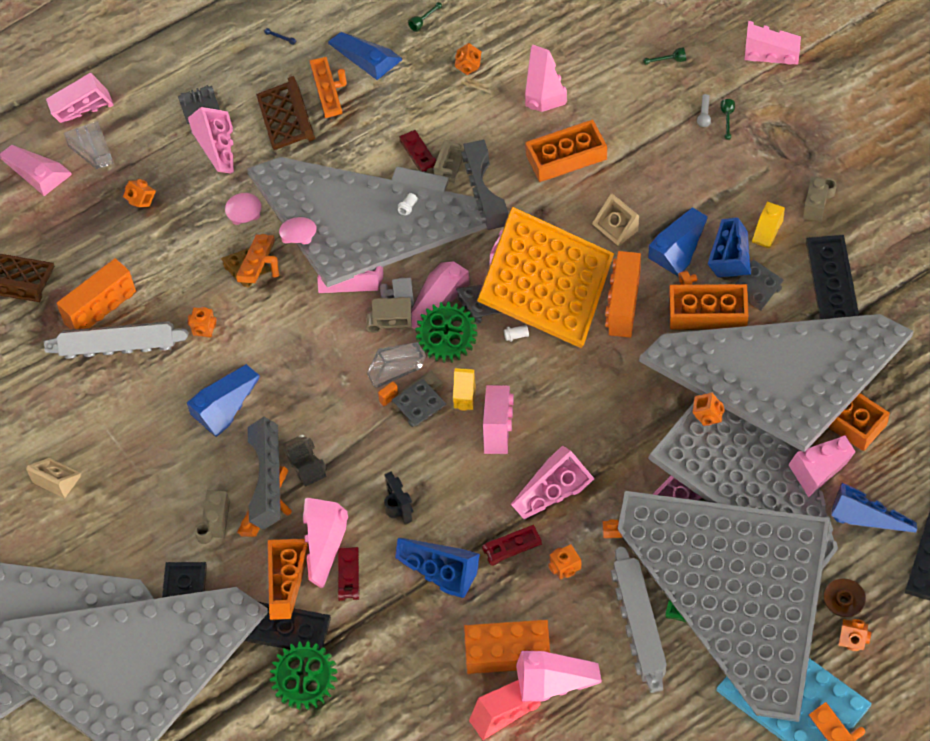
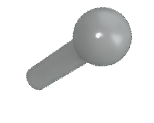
(704, 119)

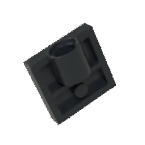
(397, 496)

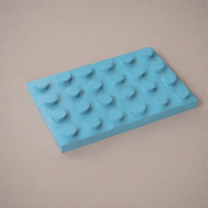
(818, 689)

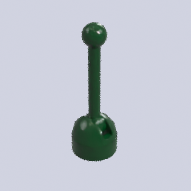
(416, 22)
(678, 55)
(727, 107)

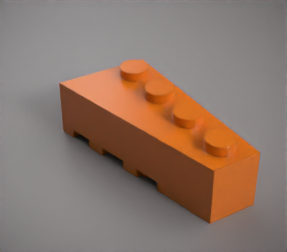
(285, 572)

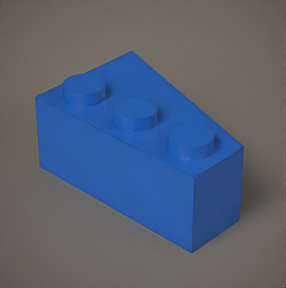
(730, 250)

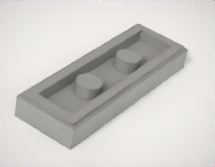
(420, 179)

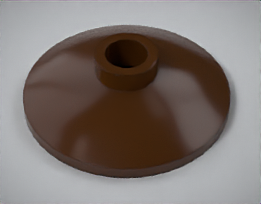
(847, 590)

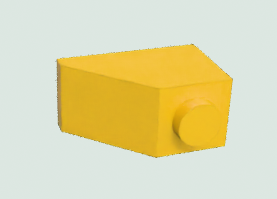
(768, 224)
(464, 389)

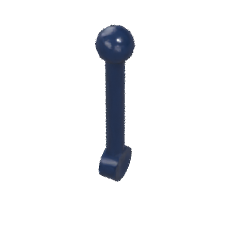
(267, 31)

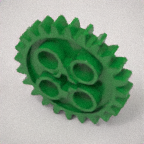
(444, 348)
(285, 674)

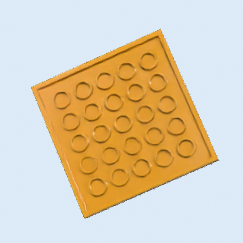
(546, 277)

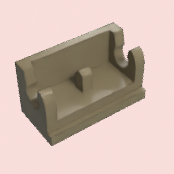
(448, 160)

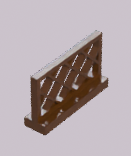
(297, 106)
(23, 289)

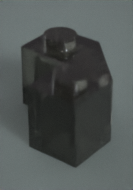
(302, 458)

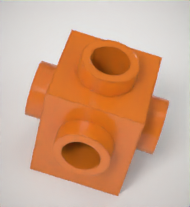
(468, 59)
(139, 193)
(202, 322)
(708, 409)
(564, 562)
(854, 634)

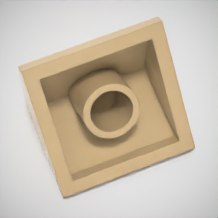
(617, 220)
(53, 476)

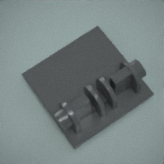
(193, 101)
(760, 284)
(468, 297)
(419, 402)

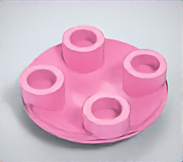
(243, 208)
(297, 230)

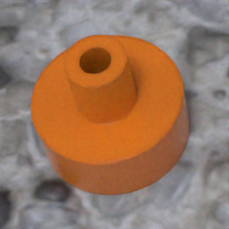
(686, 279)

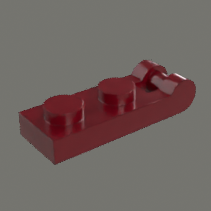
(417, 151)
(512, 544)
(348, 573)

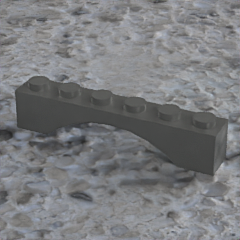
(493, 208)
(265, 503)

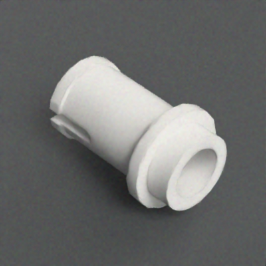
(405, 207)
(516, 332)

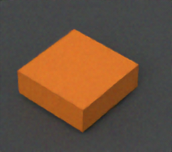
(388, 393)

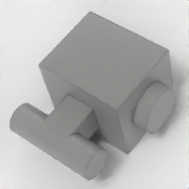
(401, 288)

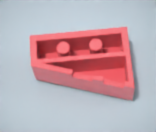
(500, 709)

